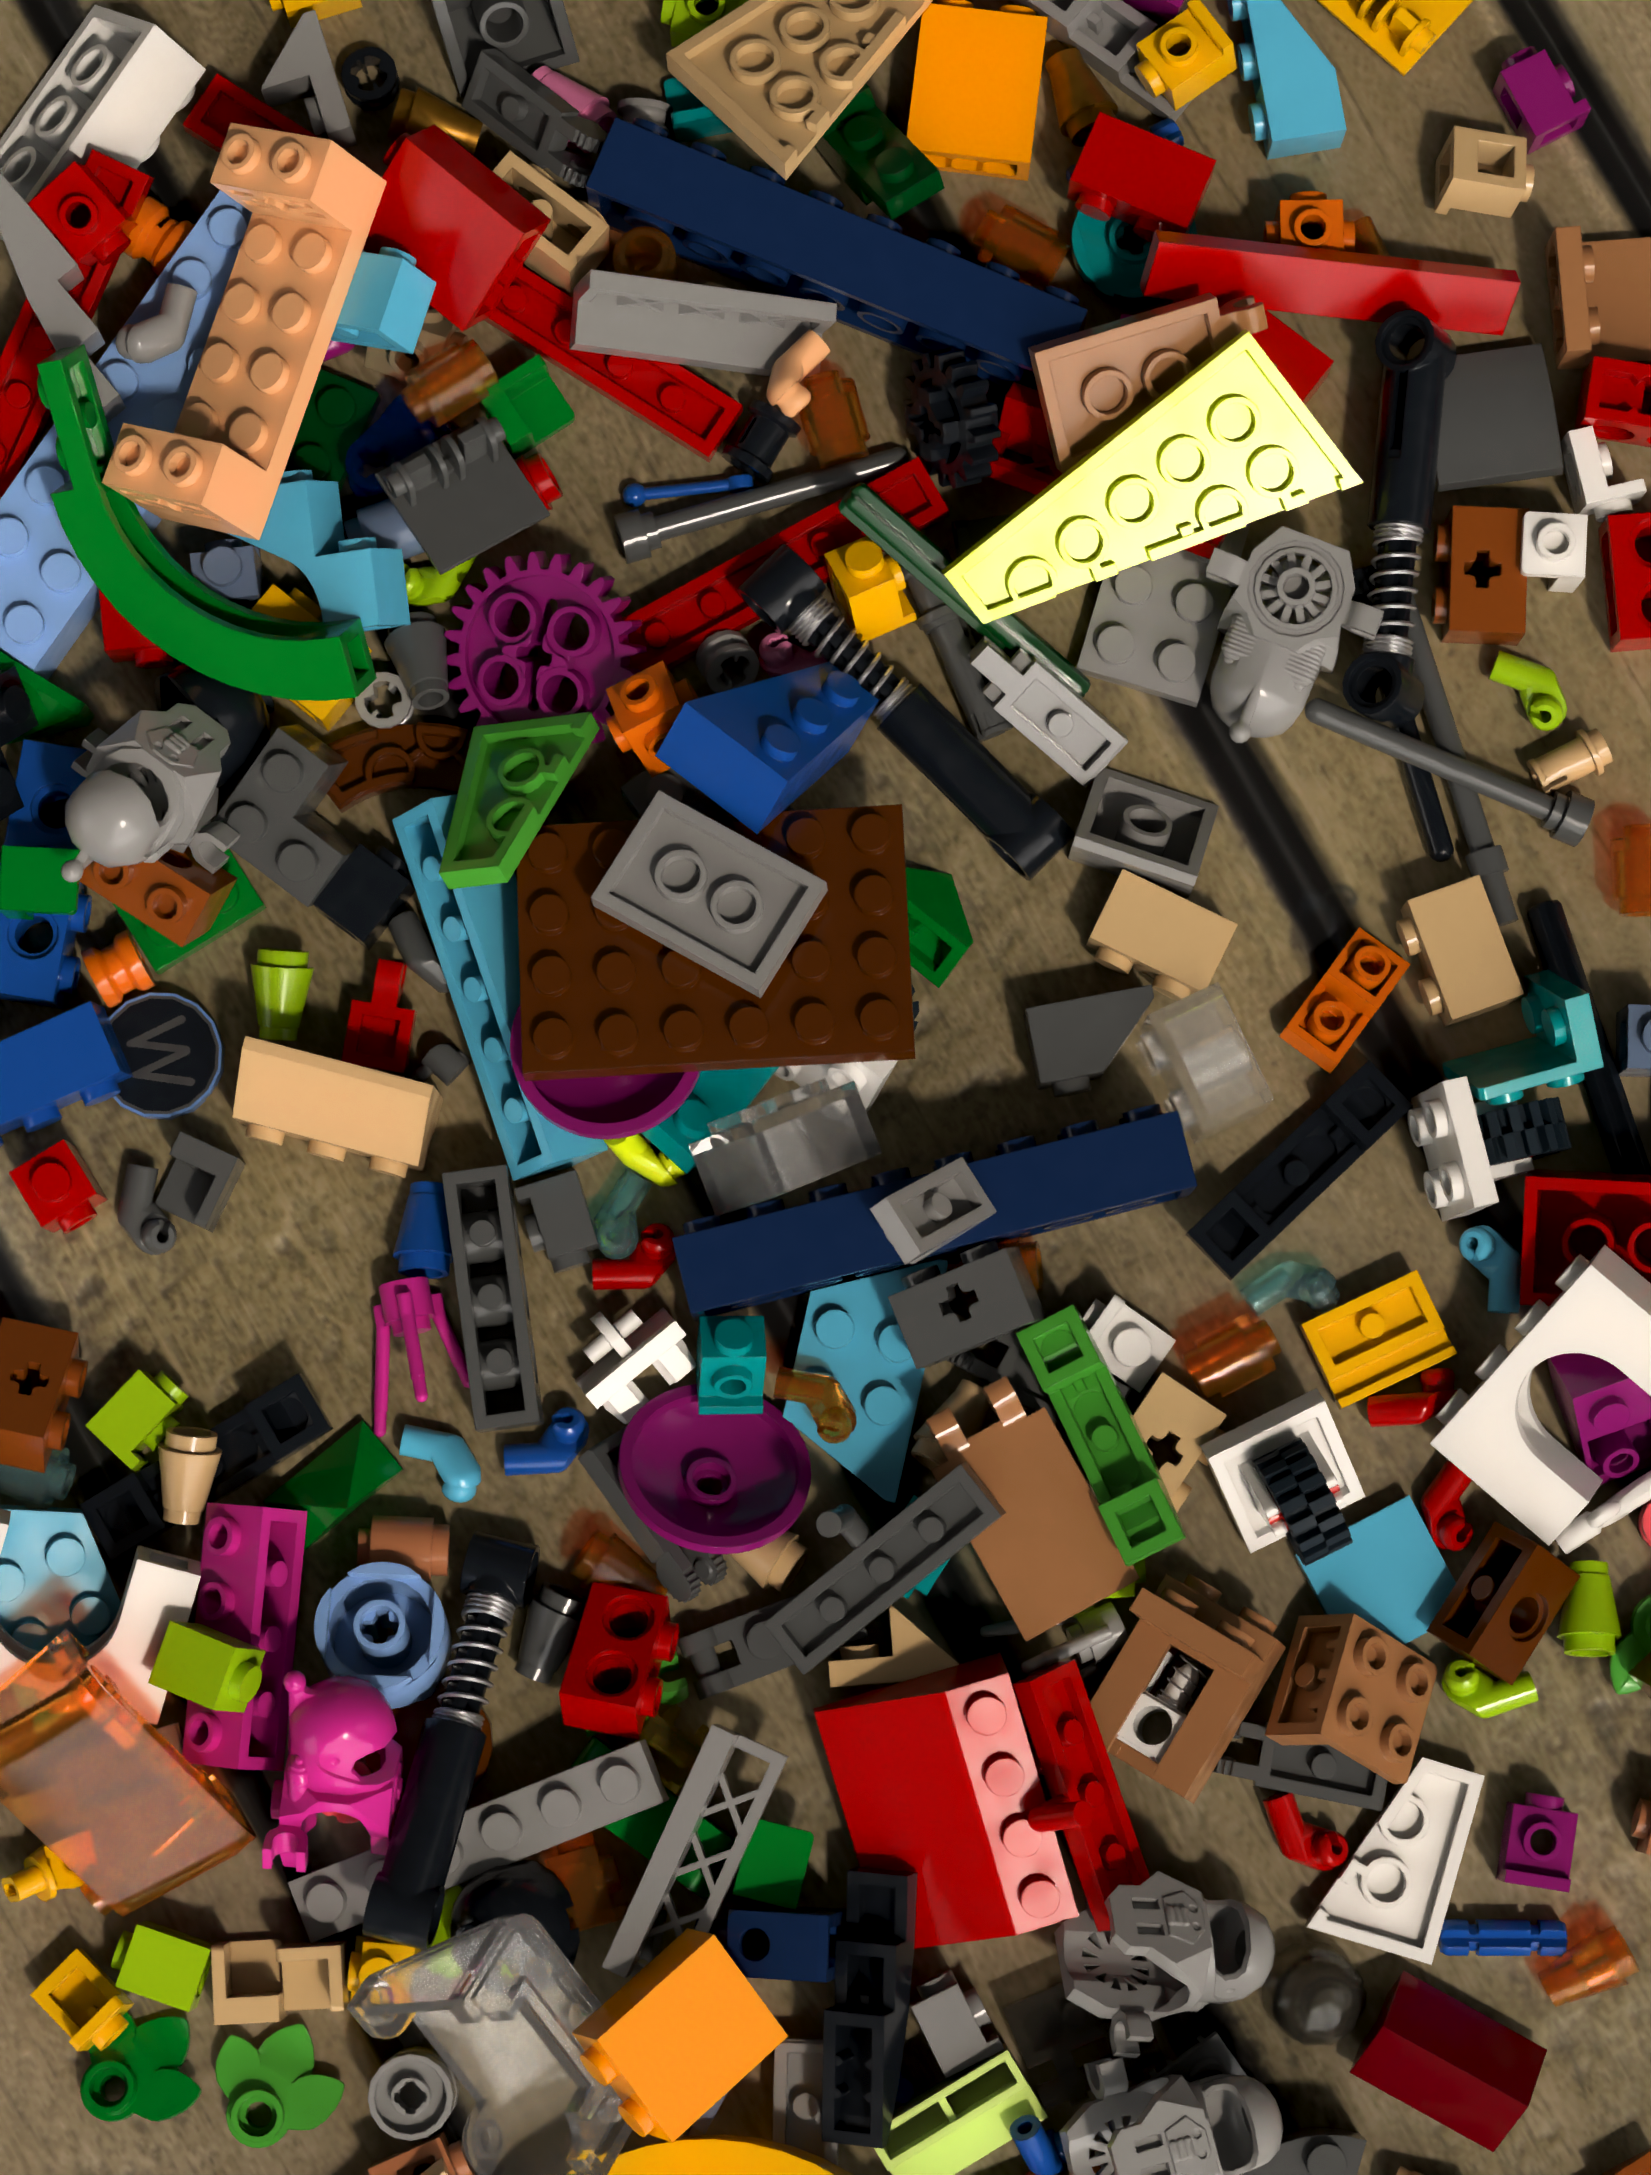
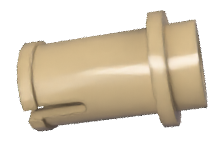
(1570, 761)

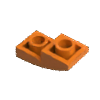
(1344, 1000)

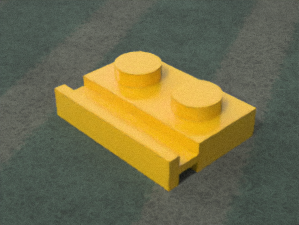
(1378, 1339)

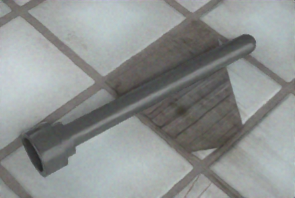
(644, 532)
(1562, 814)

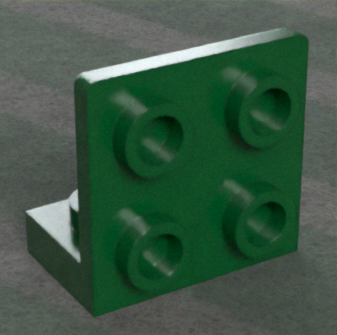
(332, 422)

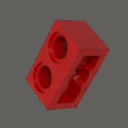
(1616, 401)
(1625, 580)
(606, 1660)

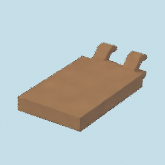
(1117, 369)
(1052, 1544)

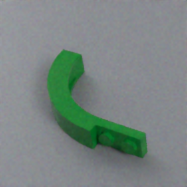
(157, 593)

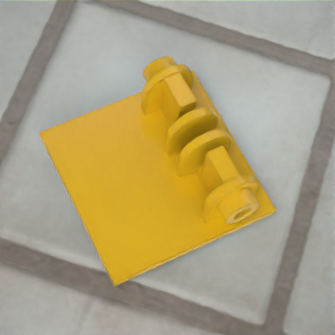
(1397, 28)

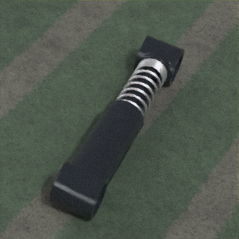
(1400, 509)
(1014, 820)
(410, 1889)

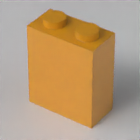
(977, 88)
(678, 2036)

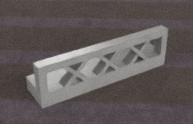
(690, 322)
(677, 1839)

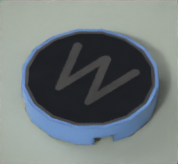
(171, 1053)

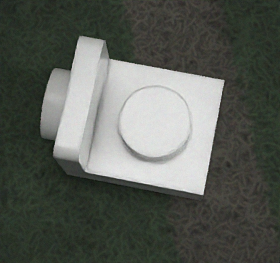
(1587, 471)
(1554, 548)
(1127, 1341)

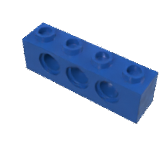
(45, 976)

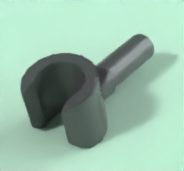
(443, 1061)

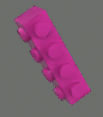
(253, 1595)

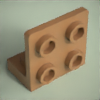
(1598, 298)
(1353, 1692)

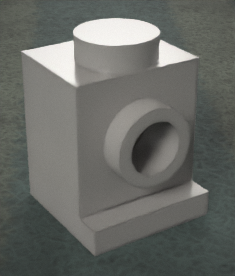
(953, 2023)

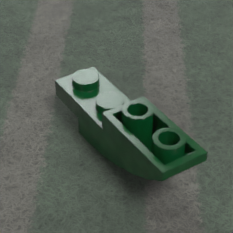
(878, 158)

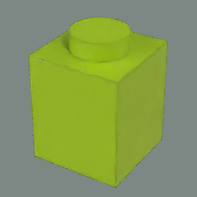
(208, 1667)
(163, 1965)

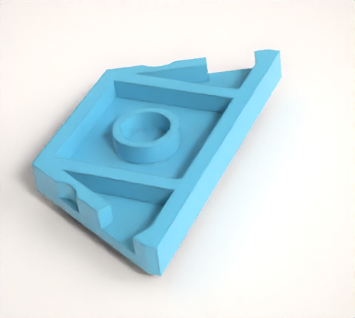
(858, 1341)
(53, 1578)

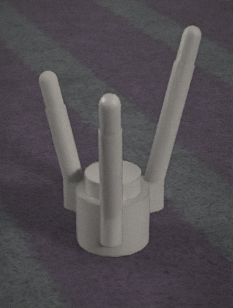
(1094, 1637)

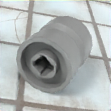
(413, 2093)

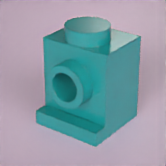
(730, 1364)

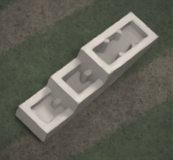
(1107, 41)
(46, 278)

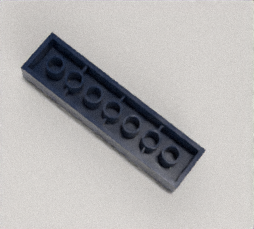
(817, 251)
(840, 1241)

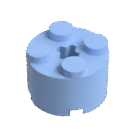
(376, 1599)

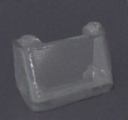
(503, 2021)

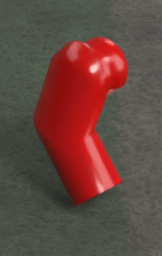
(642, 1267)
(1413, 1407)
(1444, 1510)
(1302, 1840)

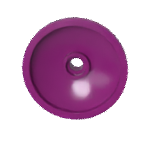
(603, 1105)
(748, 1460)

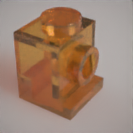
(589, 1881)

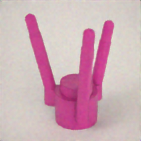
(408, 1310)

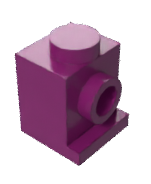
(1538, 98)
(1518, 1860)

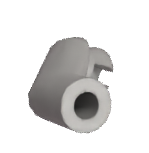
(162, 333)

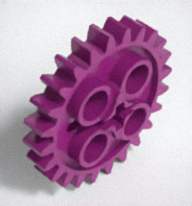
(492, 640)

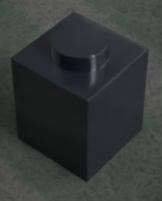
(366, 894)

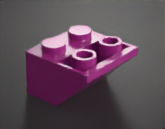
(1603, 1414)

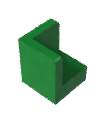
(527, 406)
(34, 882)
(774, 1864)

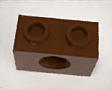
(1503, 1603)

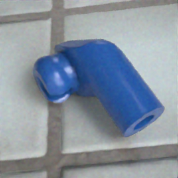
(554, 1449)
(1039, 2148)

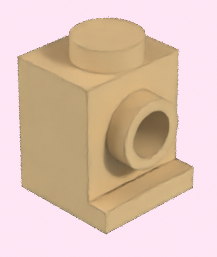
(1482, 173)

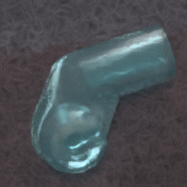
(616, 1219)
(1296, 1281)

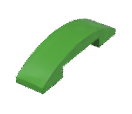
(1102, 1434)

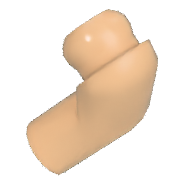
(791, 369)

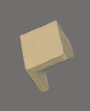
(315, 1975)
(247, 1982)

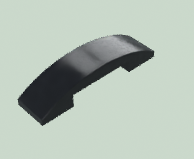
(1299, 1170)
(251, 1445)

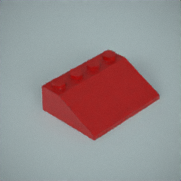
(944, 1788)

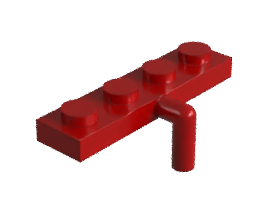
(1081, 1784)

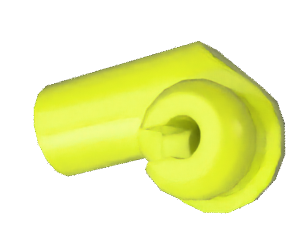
(641, 1158)

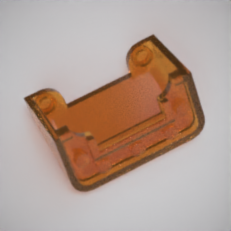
(108, 1784)

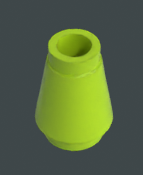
(280, 991)
(1589, 1613)

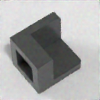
(199, 1182)

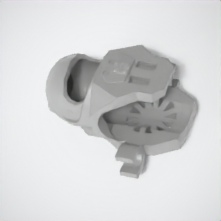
(1281, 631)
(150, 792)
(1186, 1952)
(1171, 2125)

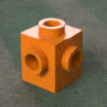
(1311, 214)
(645, 711)

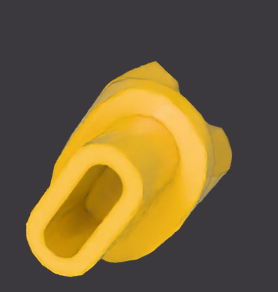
(41, 1876)

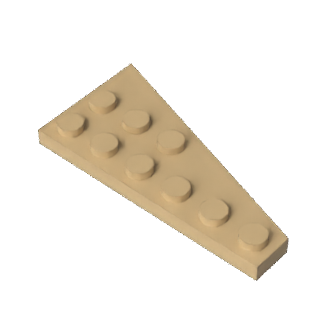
(789, 67)

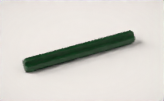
(927, 561)

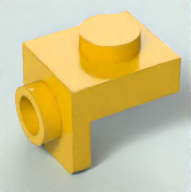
(84, 2002)

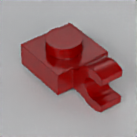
(380, 1031)

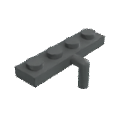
(881, 1565)

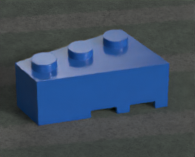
(767, 739)

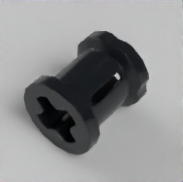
(761, 441)

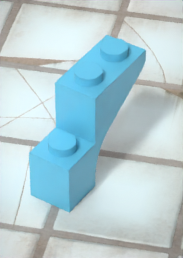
(347, 575)

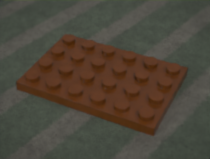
(624, 1004)

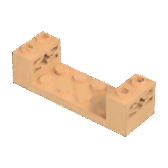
(267, 338)

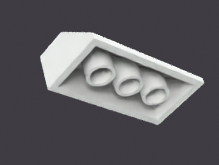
(103, 93)

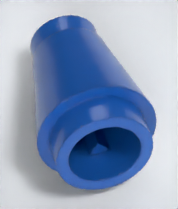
(424, 1235)

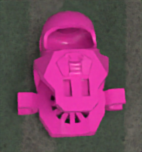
(328, 1732)

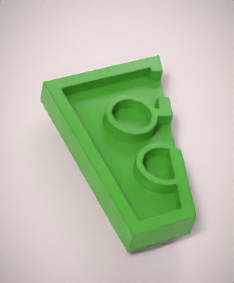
(508, 792)

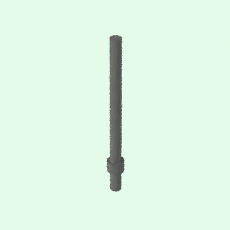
(1484, 857)

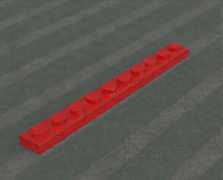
(533, 313)

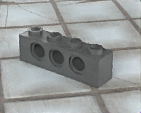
(492, 1298)

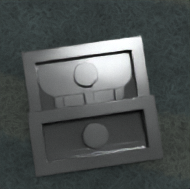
(1498, 420)

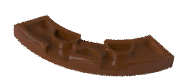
(402, 759)

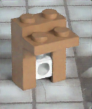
(1232, 1646)

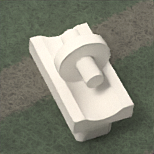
(624, 1358)

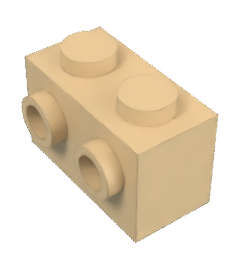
(574, 237)

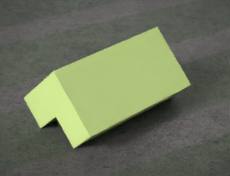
(960, 2119)

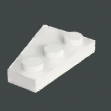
(1405, 1866)

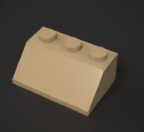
(335, 1107)

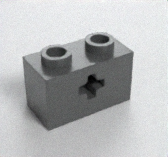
(1004, 1304)

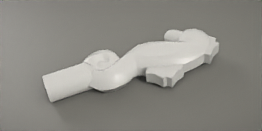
(1618, 1506)

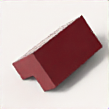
(1449, 2061)

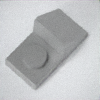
(307, 70)
(933, 1211)

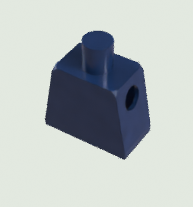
(799, 1941)

